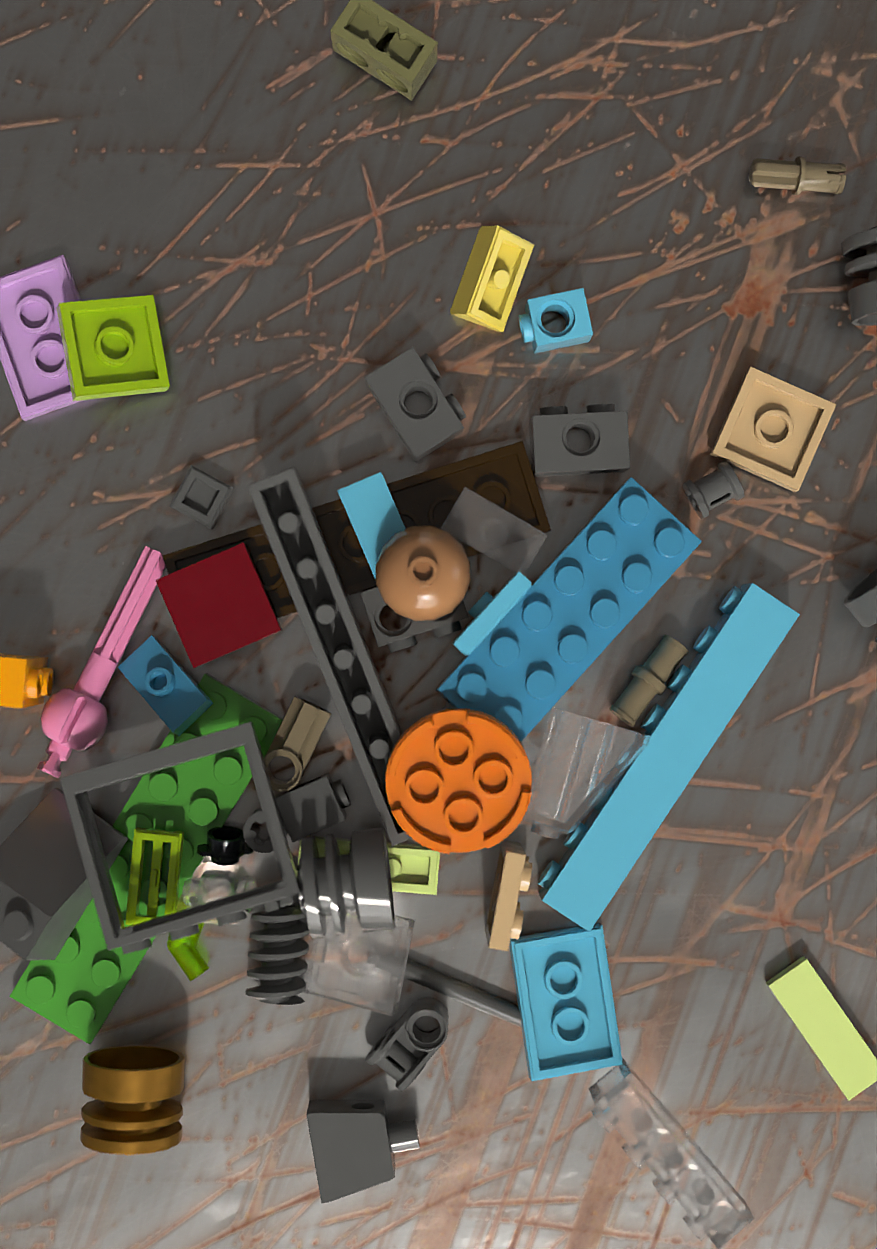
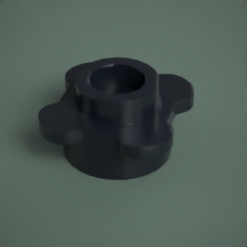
(224, 845)

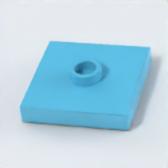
(490, 611)

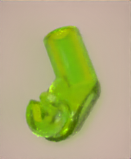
(187, 955)

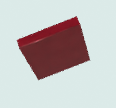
(218, 605)

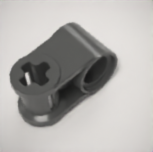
(406, 1049)

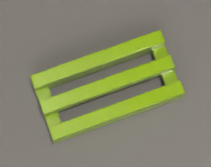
(158, 837)

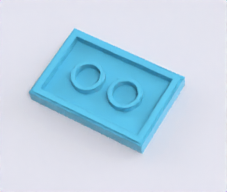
(565, 1002)

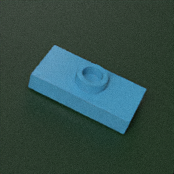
(165, 685)

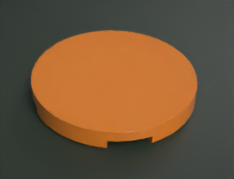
(458, 781)

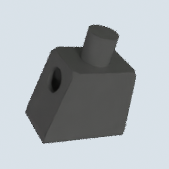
(355, 1145)

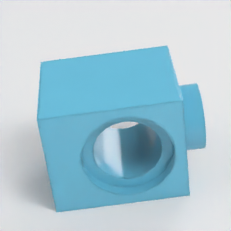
(571, 306)

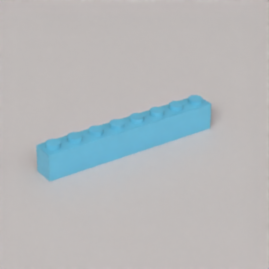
(680, 738)

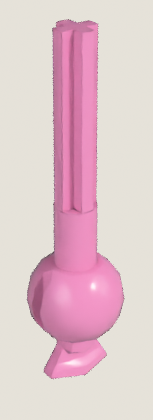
(75, 715)

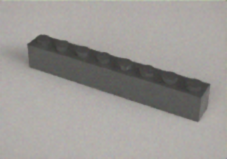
(331, 630)

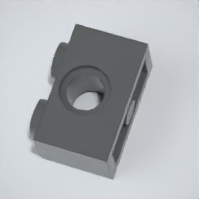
(407, 375)
(608, 447)

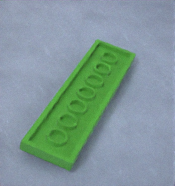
(191, 798)

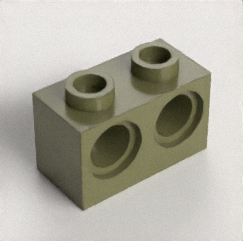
(384, 46)

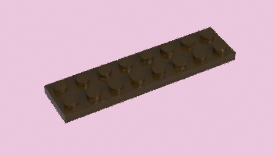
(421, 500)

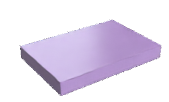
(32, 335)

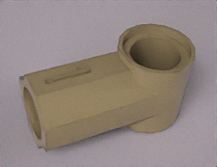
(297, 739)

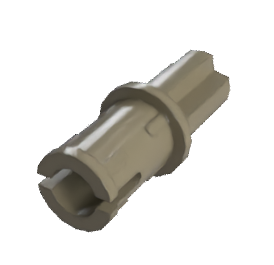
(798, 175)

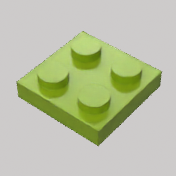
(112, 347)

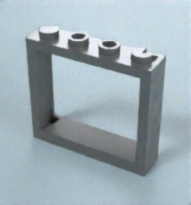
(183, 922)

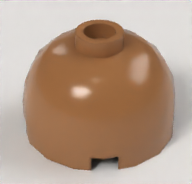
(423, 573)

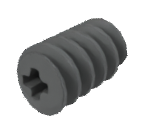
(279, 956)

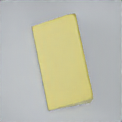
(492, 277)

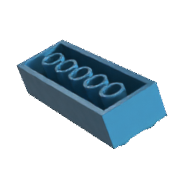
(572, 611)

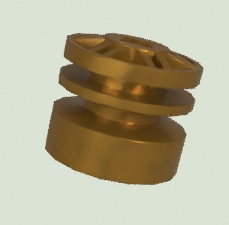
(132, 1099)

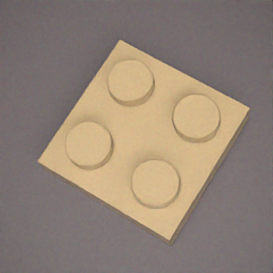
(773, 429)
(504, 911)

